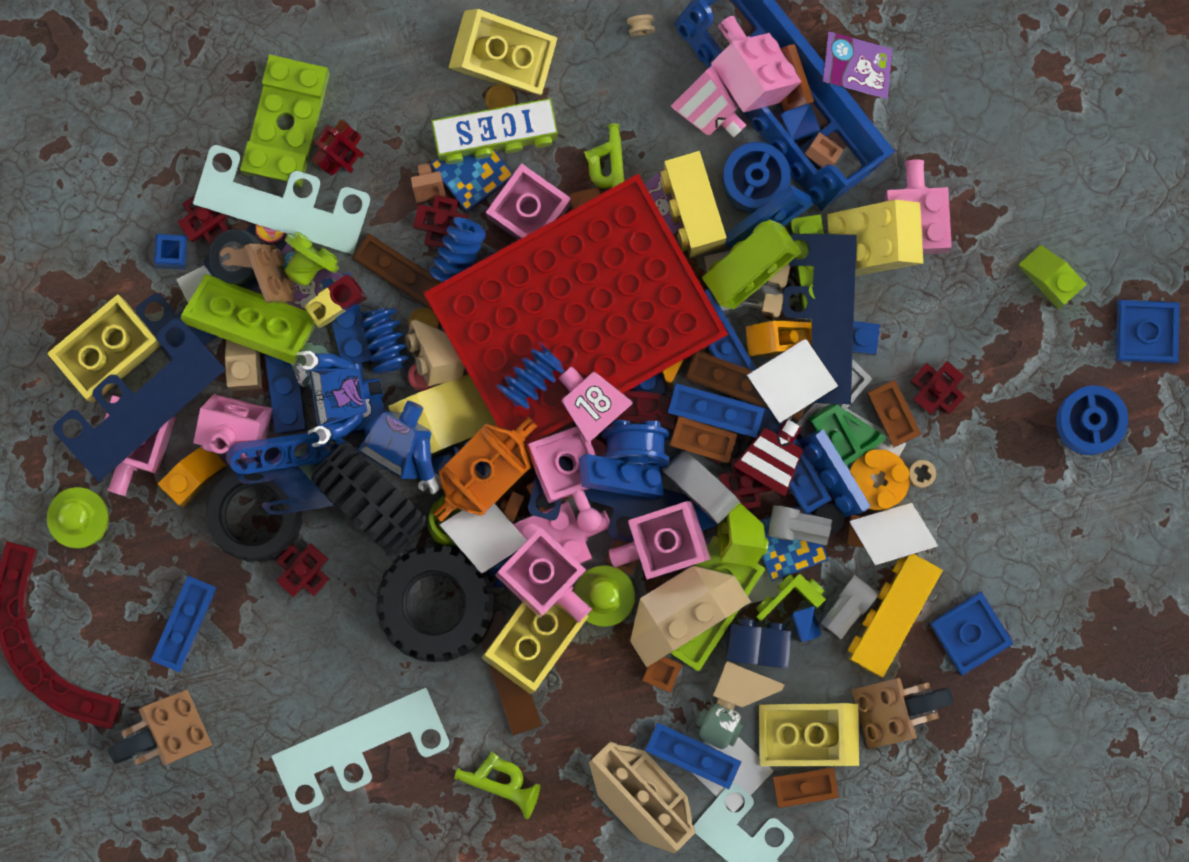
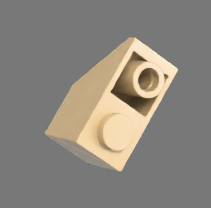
(433, 354)

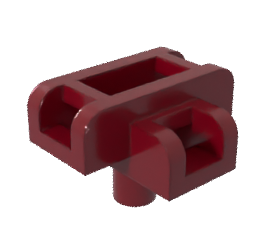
(335, 146)
(438, 219)
(203, 220)
(940, 386)
(743, 485)
(302, 569)

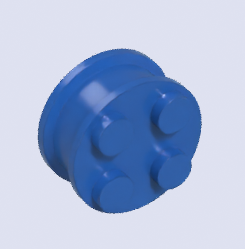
(755, 175)
(1091, 420)
(637, 443)

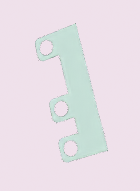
(285, 214)
(348, 741)
(720, 831)

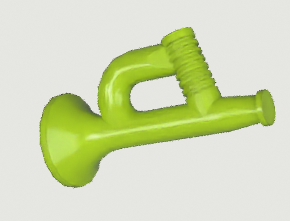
(613, 148)
(524, 798)

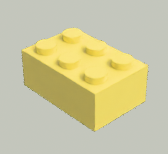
(692, 204)
(886, 234)
(104, 345)
(531, 645)

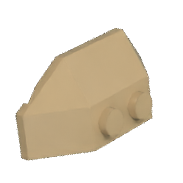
(683, 611)
(642, 796)

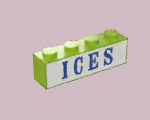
(495, 129)

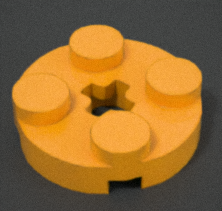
(895, 474)

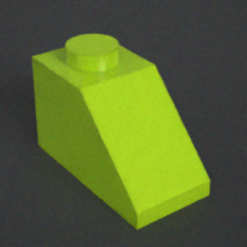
(1052, 276)
(741, 537)

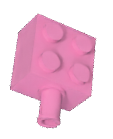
(754, 68)
(527, 204)
(933, 207)
(229, 422)
(145, 457)
(563, 531)
(664, 541)
(544, 576)

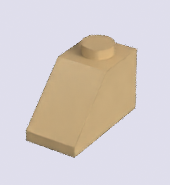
(242, 367)
(743, 687)

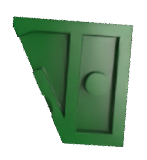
(847, 433)

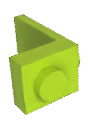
(809, 590)

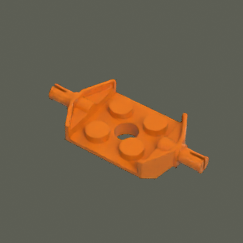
(508, 461)

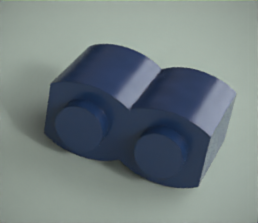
(758, 645)

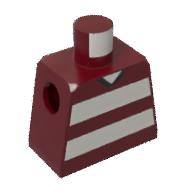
(773, 457)

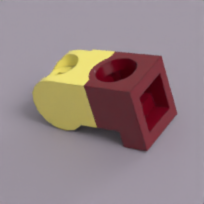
(335, 300)

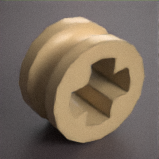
(641, 25)
(930, 471)

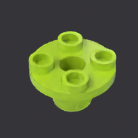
(307, 260)
(77, 517)
(607, 593)

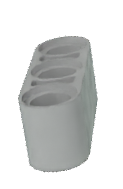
(700, 486)

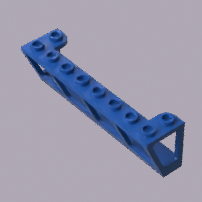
(831, 100)

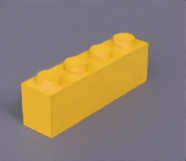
(894, 615)

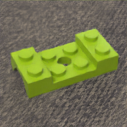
(291, 90)

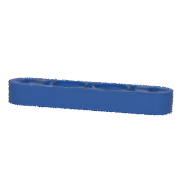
(285, 457)

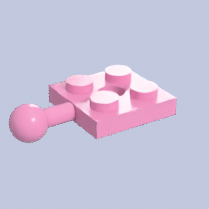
(561, 483)

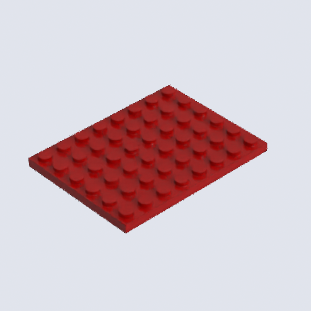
(594, 289)

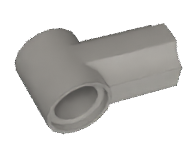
(792, 525)
(852, 602)

